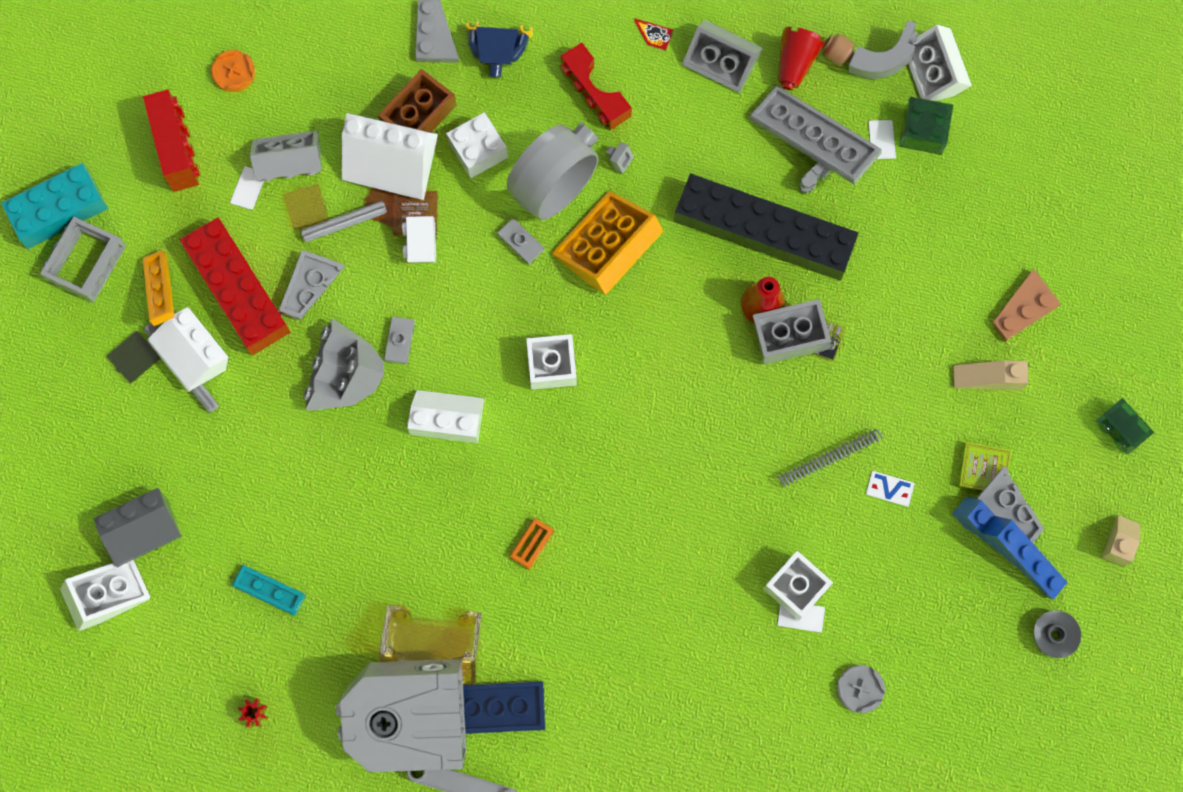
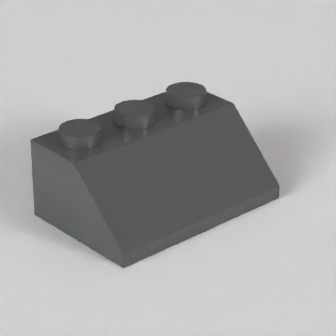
(137, 527)

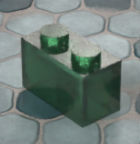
(1124, 426)

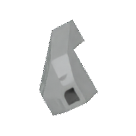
(342, 370)

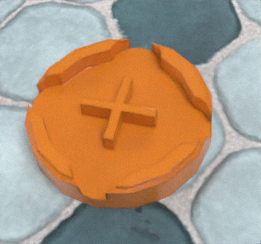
(233, 71)

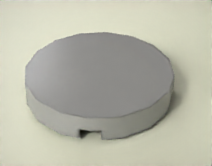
(860, 689)

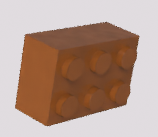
(420, 104)

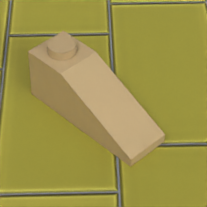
(991, 375)

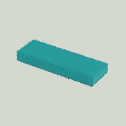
(269, 590)

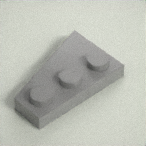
(433, 34)
(309, 281)
(1006, 501)

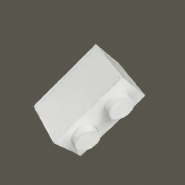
(420, 239)

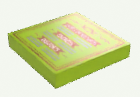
(981, 464)

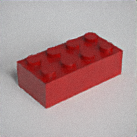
(172, 140)

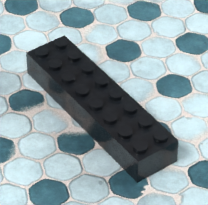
(765, 226)

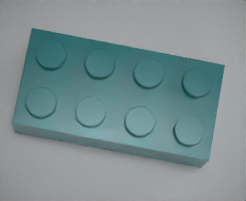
(52, 205)

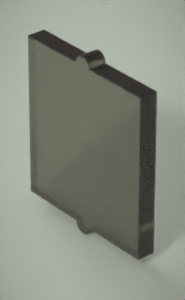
(133, 357)

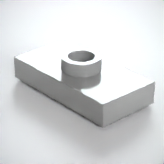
(520, 241)
(399, 340)

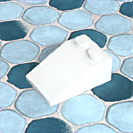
(103, 593)

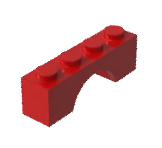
(610, 106)

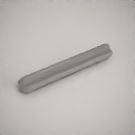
(343, 221)

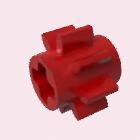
(246, 710)

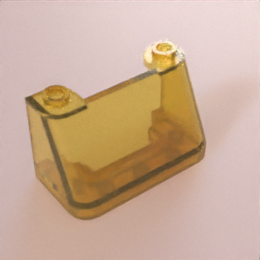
(432, 639)

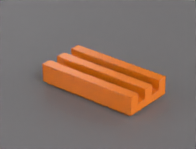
(521, 560)

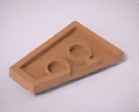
(1026, 307)

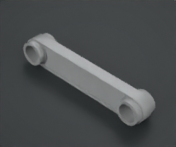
(453, 781)

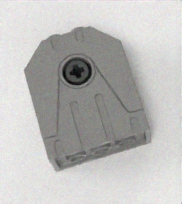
(405, 716)

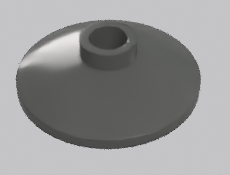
(1068, 634)

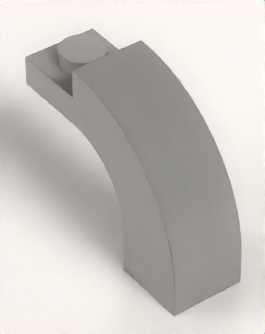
(884, 64)

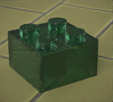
(926, 125)

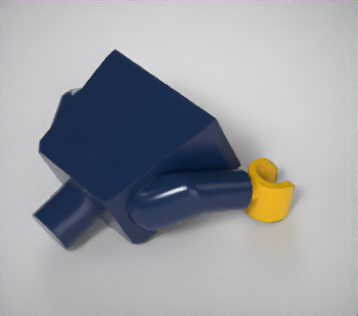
(497, 46)

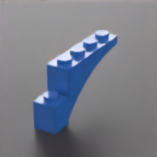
(1011, 543)

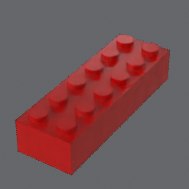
(235, 286)

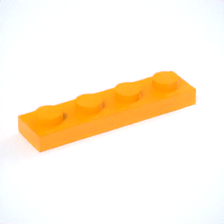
(158, 288)

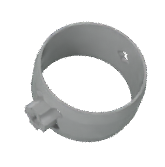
(553, 170)

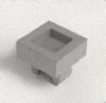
(620, 157)

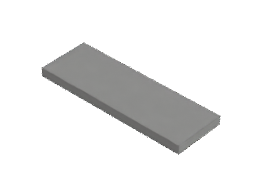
(815, 134)

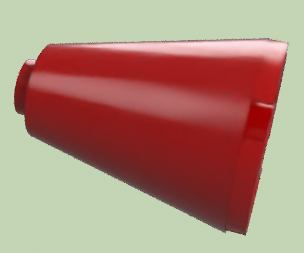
(797, 55)
(762, 297)

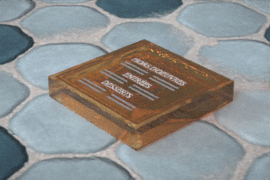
(412, 207)

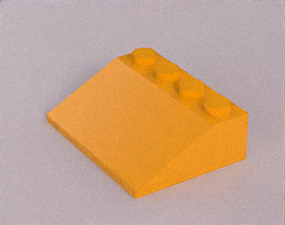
(608, 241)

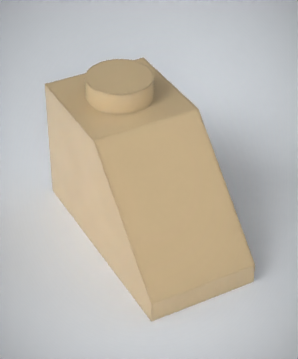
(1122, 541)

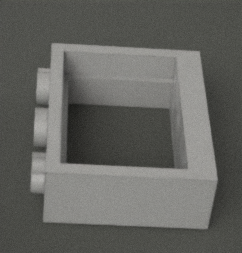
(102, 268)

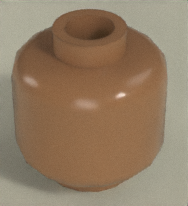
(838, 49)

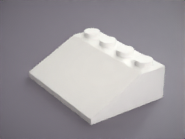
(386, 155)

